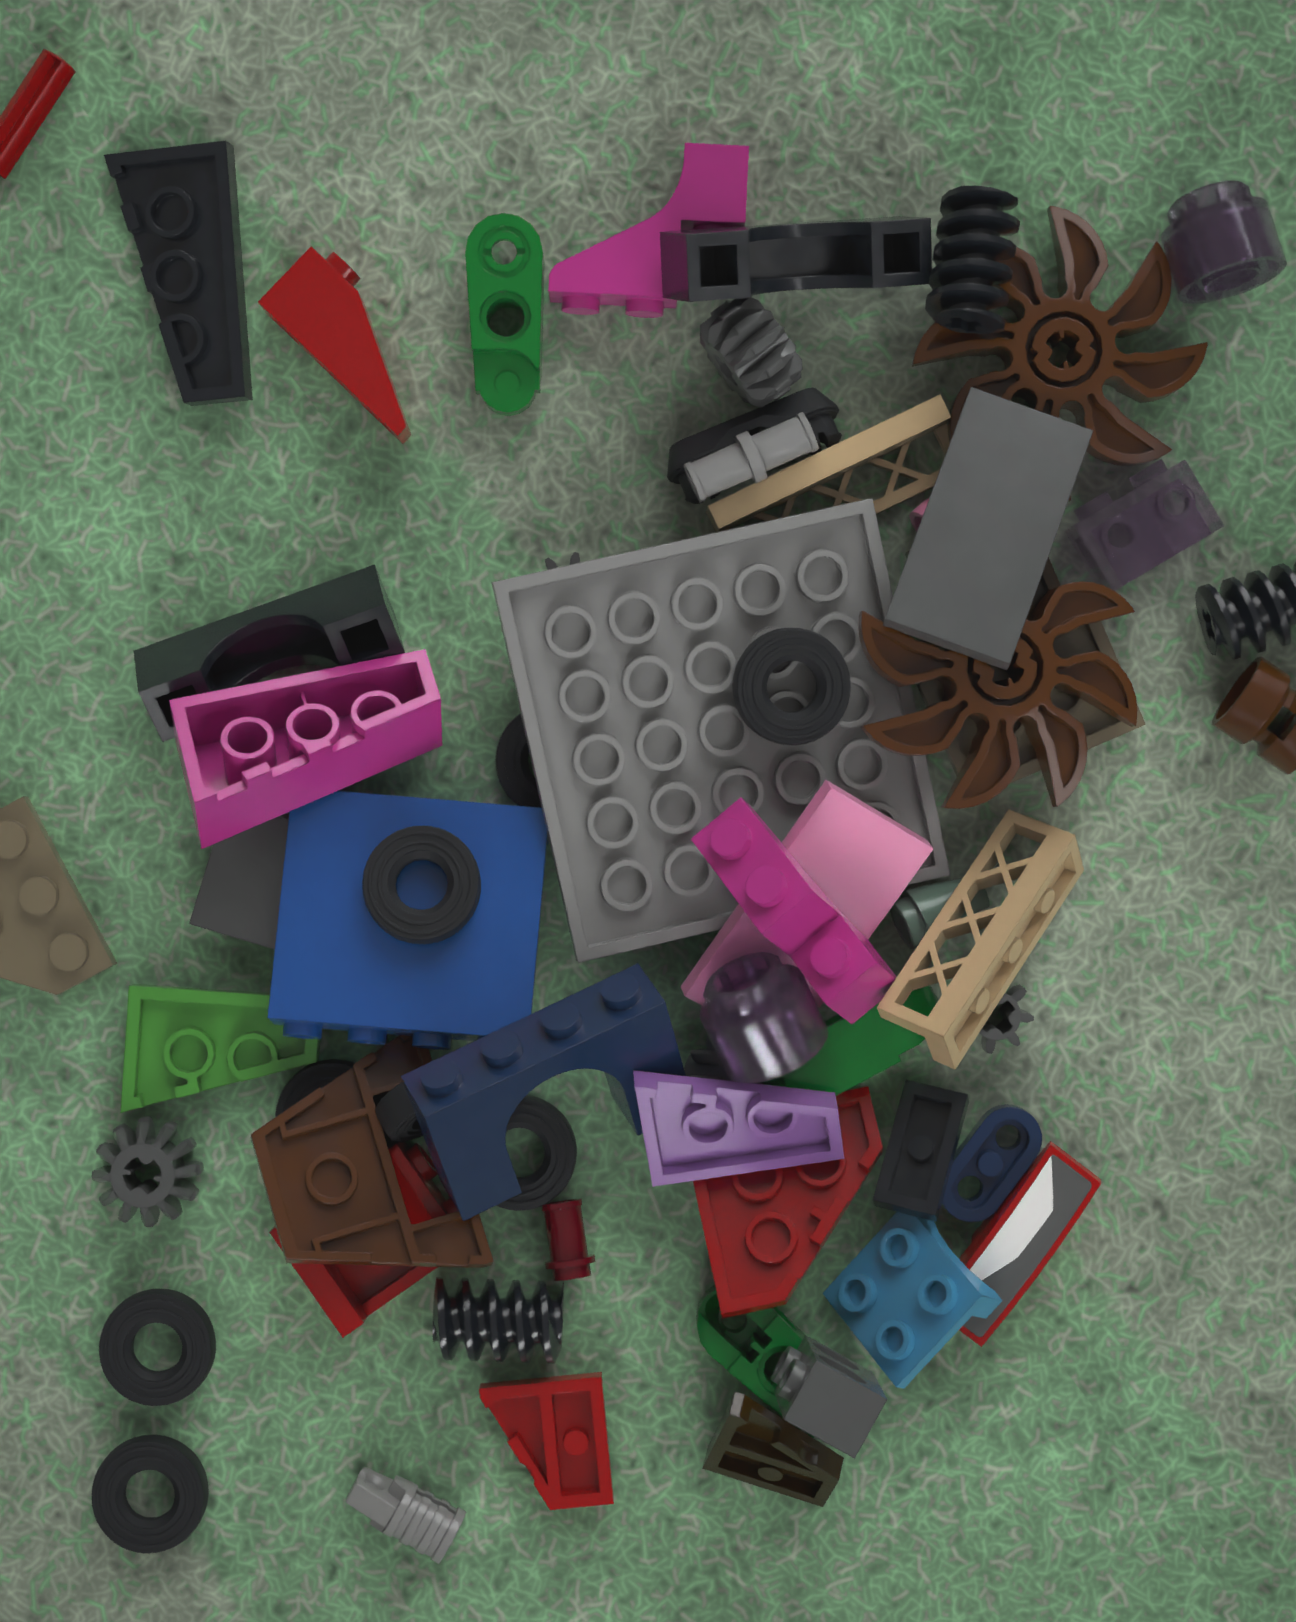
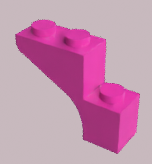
(628, 265)
(794, 911)

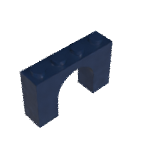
(473, 1091)

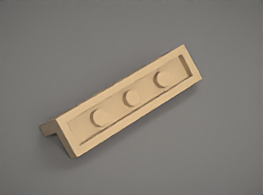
(840, 460)
(1001, 949)

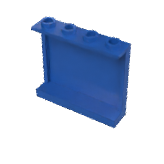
(352, 976)

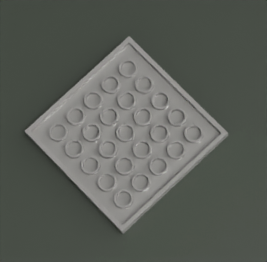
(638, 726)

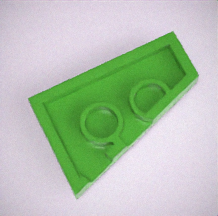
(200, 1041)

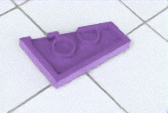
(731, 1127)

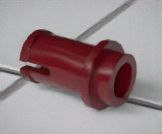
(567, 1240)

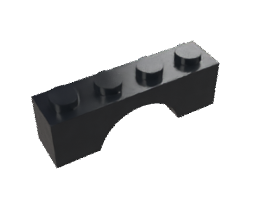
(795, 257)
(321, 625)

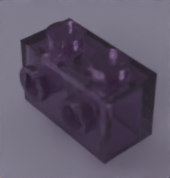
(1144, 526)

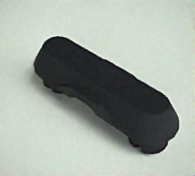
(815, 405)

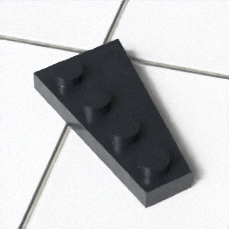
(189, 242)

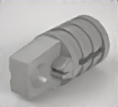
(406, 1512)

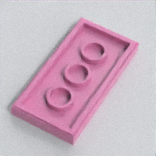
(851, 855)

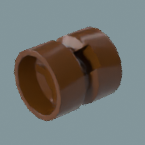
(1253, 706)

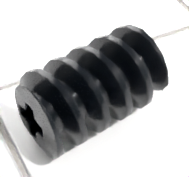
(968, 259)
(1248, 610)
(498, 1321)

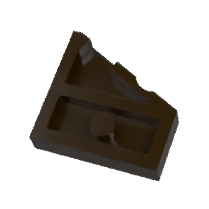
(771, 1453)

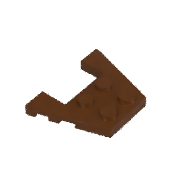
(336, 1180)

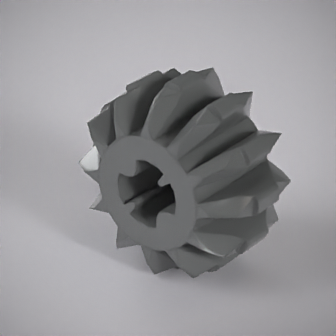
(751, 351)
(147, 1194)

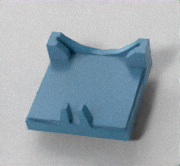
(908, 1296)

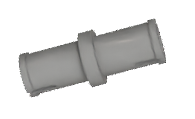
(751, 456)

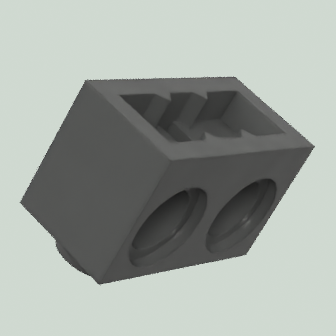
(827, 1395)

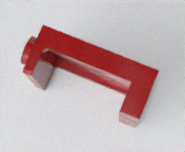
(356, 1291)

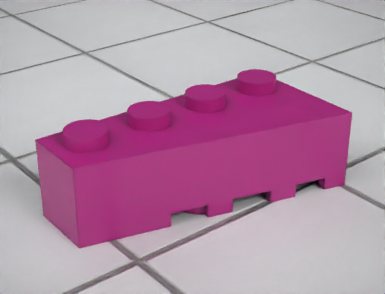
(300, 738)

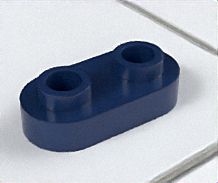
(993, 1165)

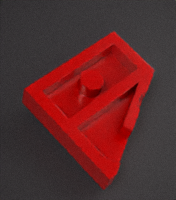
(558, 1434)

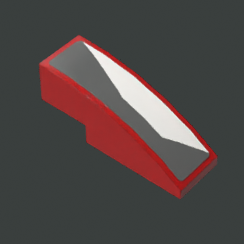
(1026, 1232)

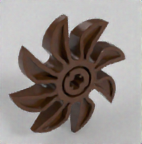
(1091, 342)
(999, 704)

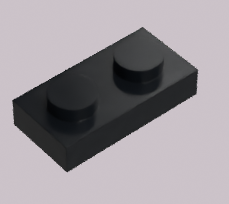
(921, 1150)

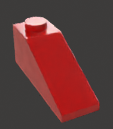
(331, 323)

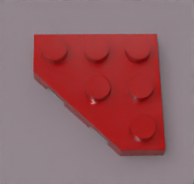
(774, 1222)

